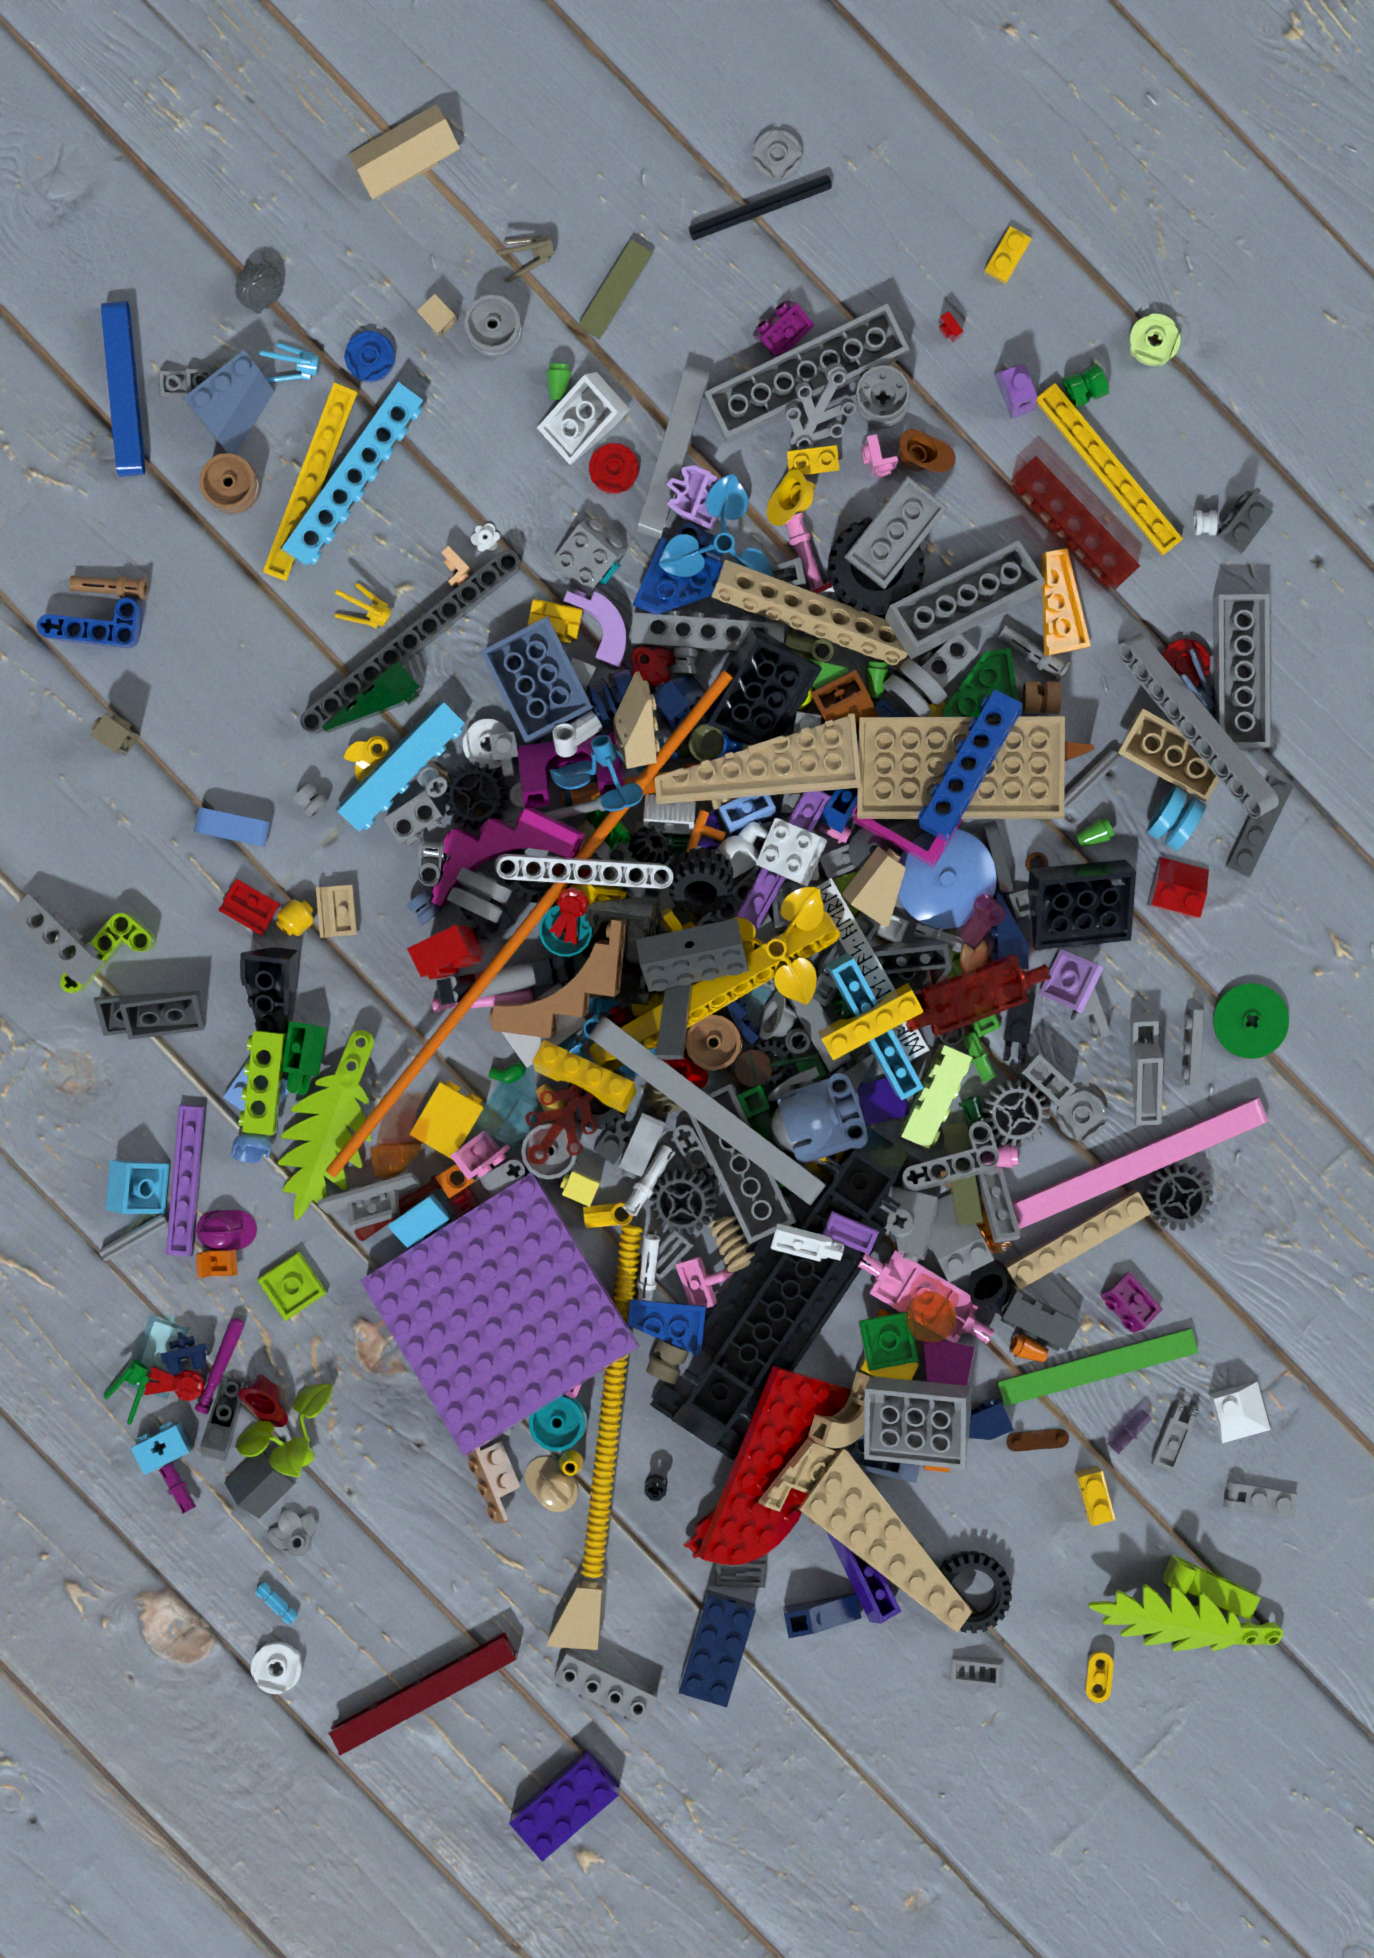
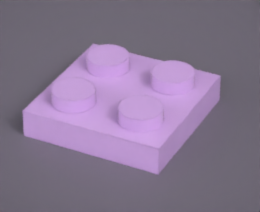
(1071, 981)

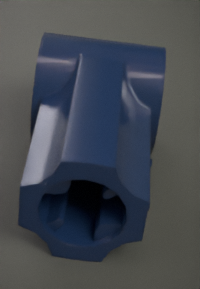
(704, 539)

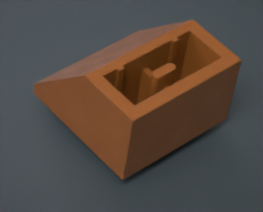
(844, 697)

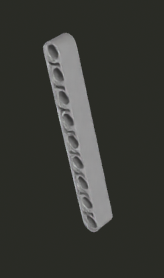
(1197, 726)

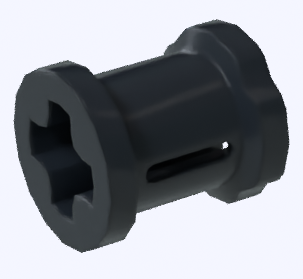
(661, 1483)

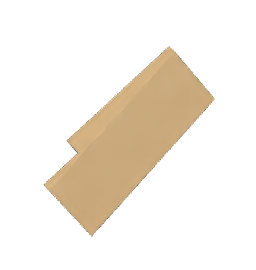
(404, 152)

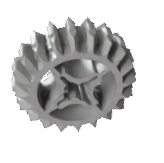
(1019, 1102)

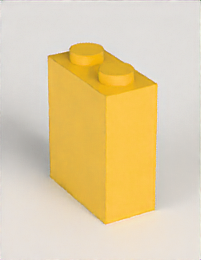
(447, 1118)

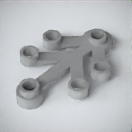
(819, 413)

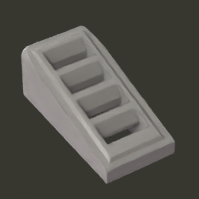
(978, 1662)

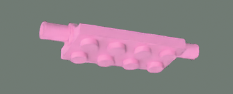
(902, 1280)

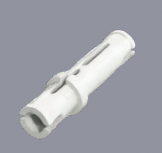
(645, 1186)
(648, 1268)

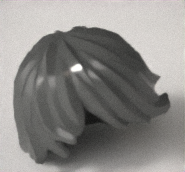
(258, 286)

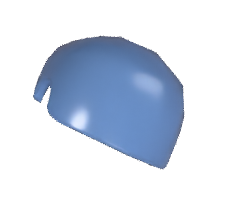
(250, 1147)

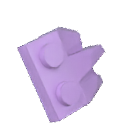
(691, 496)

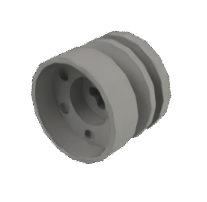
(883, 382)

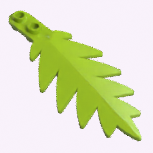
(328, 1129)
(1182, 1621)

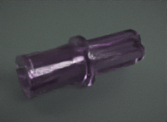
(1130, 1431)

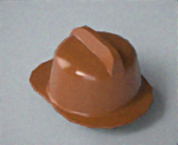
(924, 452)

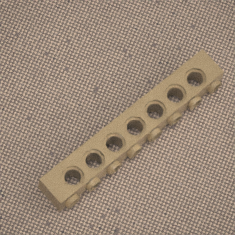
(808, 612)

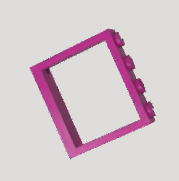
(929, 857)

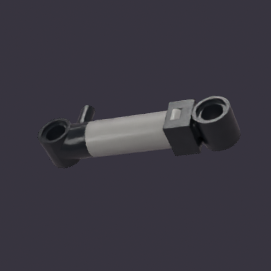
(509, 979)

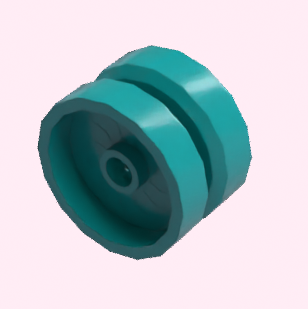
(559, 1438)

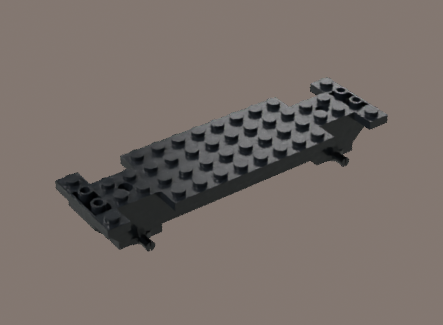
(782, 1299)

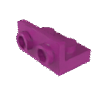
(783, 328)
(1131, 1303)

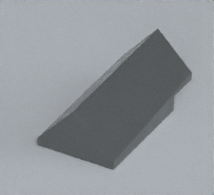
(150, 1014)

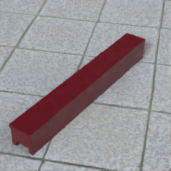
(423, 1693)

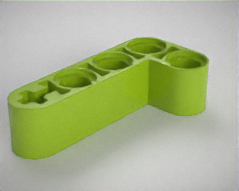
(118, 938)
(1222, 1592)

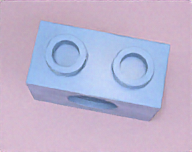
(745, 810)

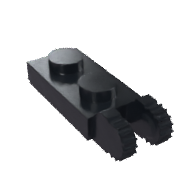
(1018, 1028)

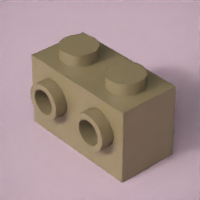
(114, 733)

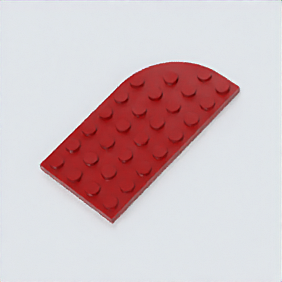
(780, 1426)

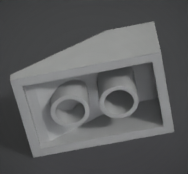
(956, 1247)

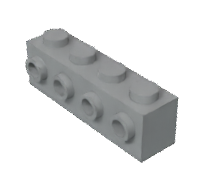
(605, 1687)

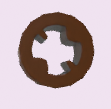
(1032, 856)

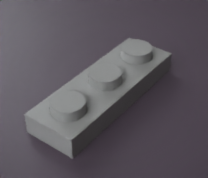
(1193, 1047)
(998, 1206)

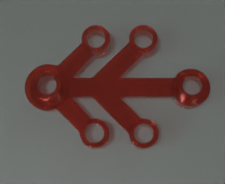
(564, 1118)

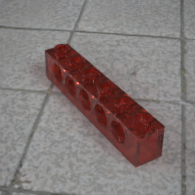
(1055, 490)

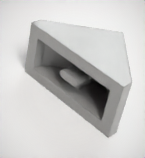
(790, 572)

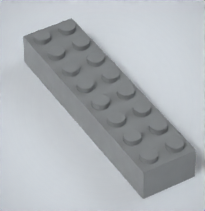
(767, 389)

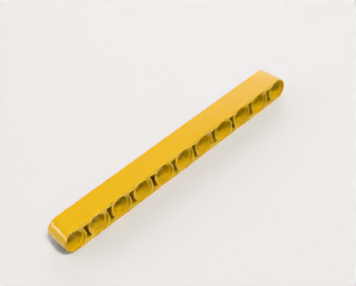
(715, 994)

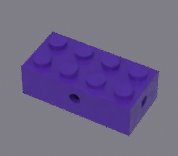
(564, 1805)

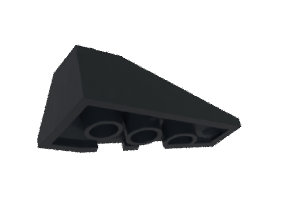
(270, 986)

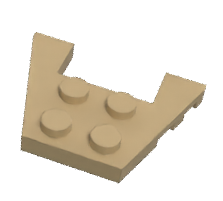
(799, 1473)

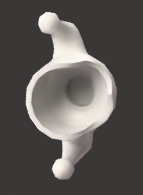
(741, 848)

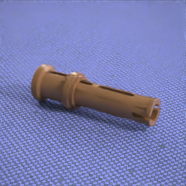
(122, 585)

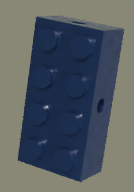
(717, 1648)

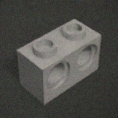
(952, 664)
(410, 812)
(1047, 1079)

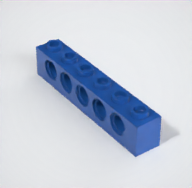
(944, 824)

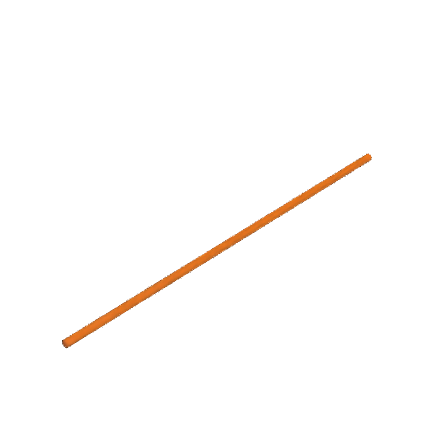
(521, 934)

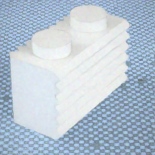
(671, 817)

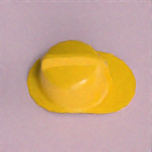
(791, 496)

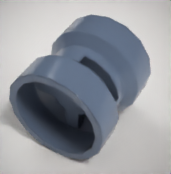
(426, 913)

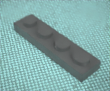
(1257, 832)

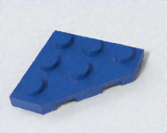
(665, 591)

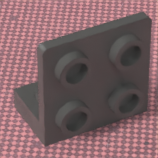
(1244, 523)

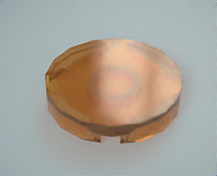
(930, 1317)

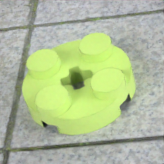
(1167, 334)

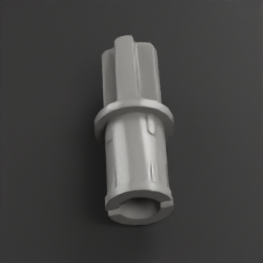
(954, 941)

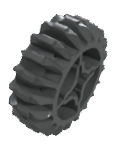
(1188, 1192)
(701, 1216)

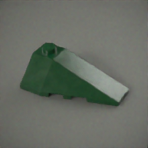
(390, 691)

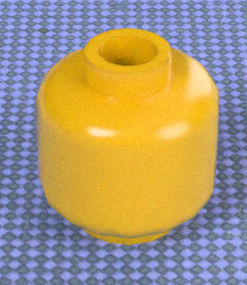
(295, 918)

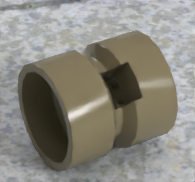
(667, 1362)

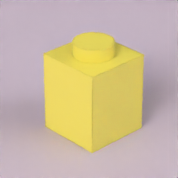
(579, 1187)

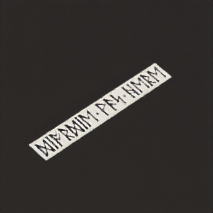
(859, 948)

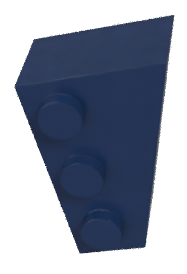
(677, 698)

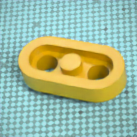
(1099, 1675)

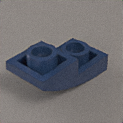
(737, 1012)

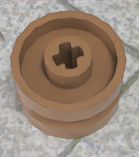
(225, 469)
(729, 1040)

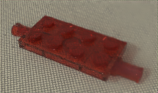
(976, 995)

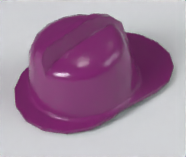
(226, 1230)

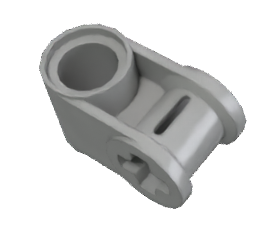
(430, 860)
(501, 1177)

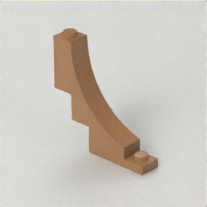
(598, 976)

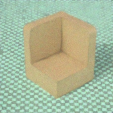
(437, 315)

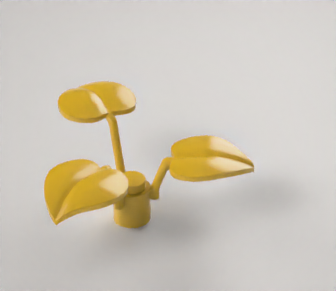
(797, 978)

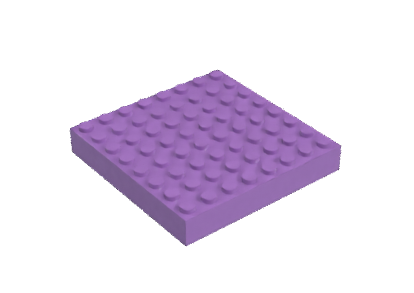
(499, 1314)

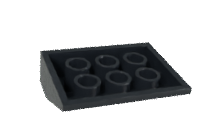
(764, 689)
(1081, 904)

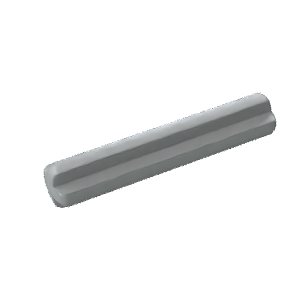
(1091, 778)
(133, 1237)

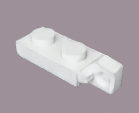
(805, 1243)

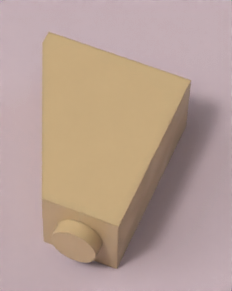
(877, 885)
(580, 1619)

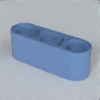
(231, 827)

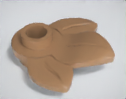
(972, 959)

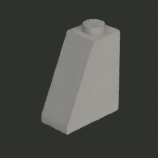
(642, 1144)
(923, 1212)

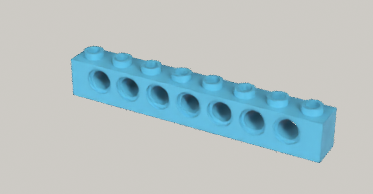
(399, 398)

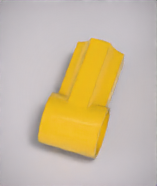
(604, 1215)

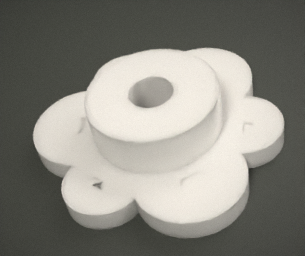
(482, 544)

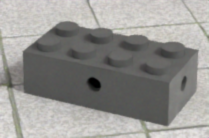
(692, 955)

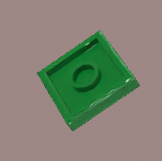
(887, 1341)

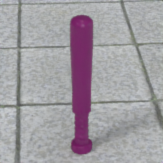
(222, 1359)

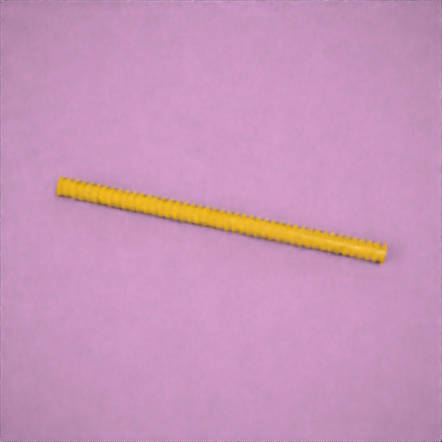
(610, 1413)

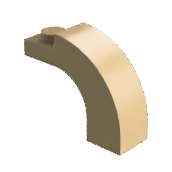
(848, 1423)

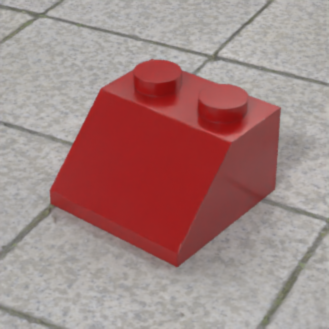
(1179, 888)

